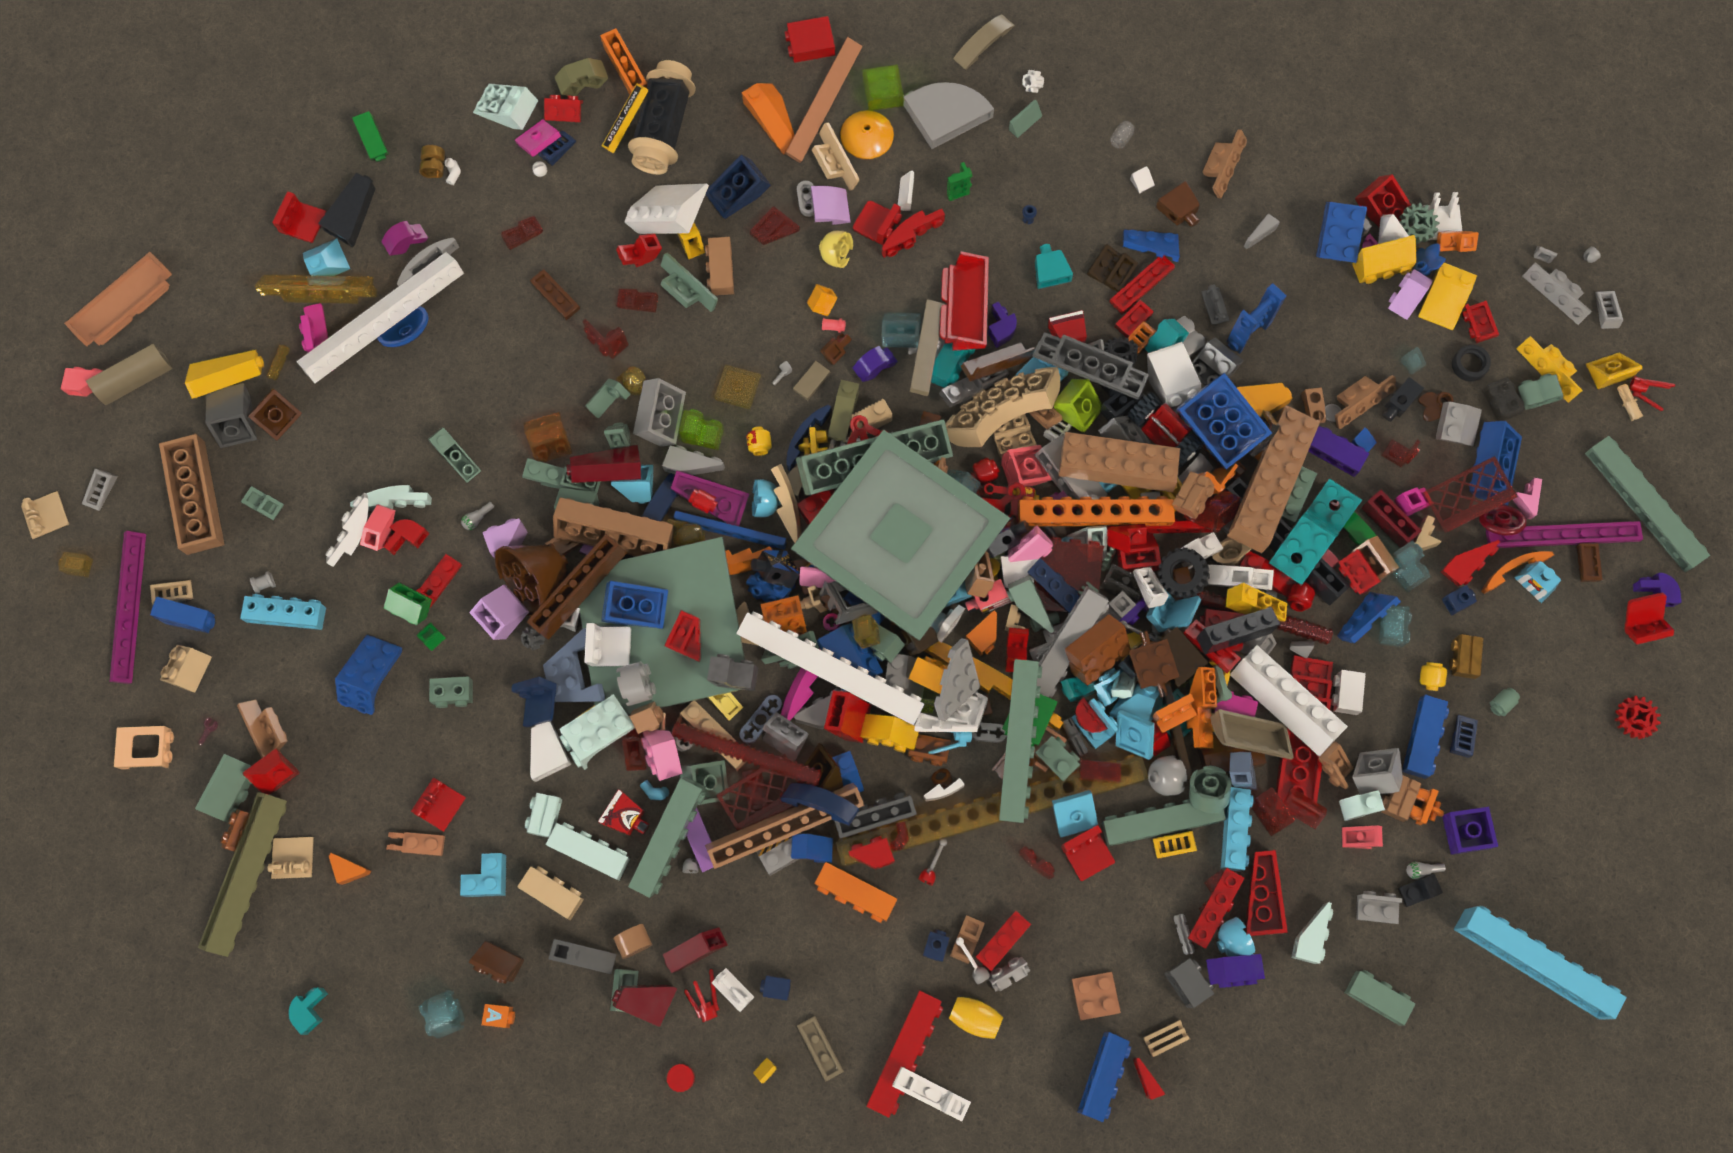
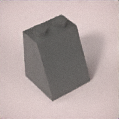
(228, 415)

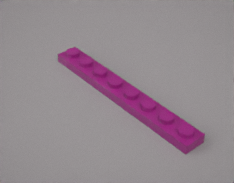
(1570, 534)
(127, 607)

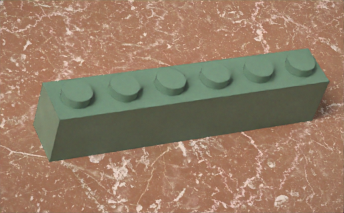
(1156, 822)
(667, 837)

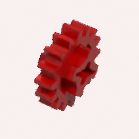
(1645, 724)

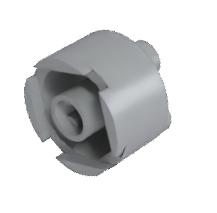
(635, 683)

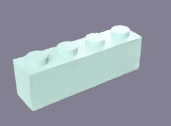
(588, 851)

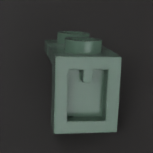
(605, 397)

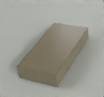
(811, 380)

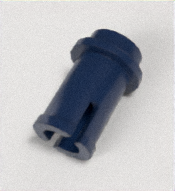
(1029, 213)

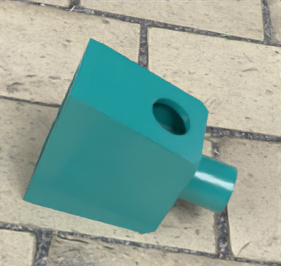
(1051, 268)

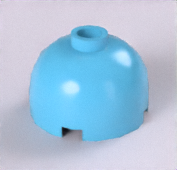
(765, 499)
(1234, 939)

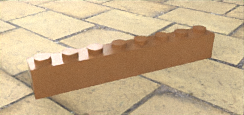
(774, 829)

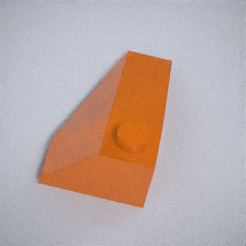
(770, 112)

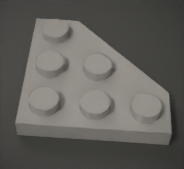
(958, 681)

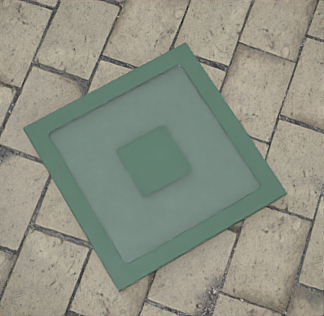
(901, 534)

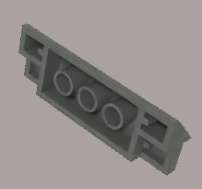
(1091, 364)

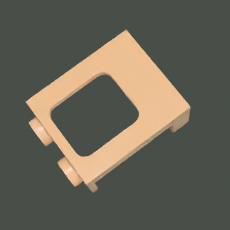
(124, 745)

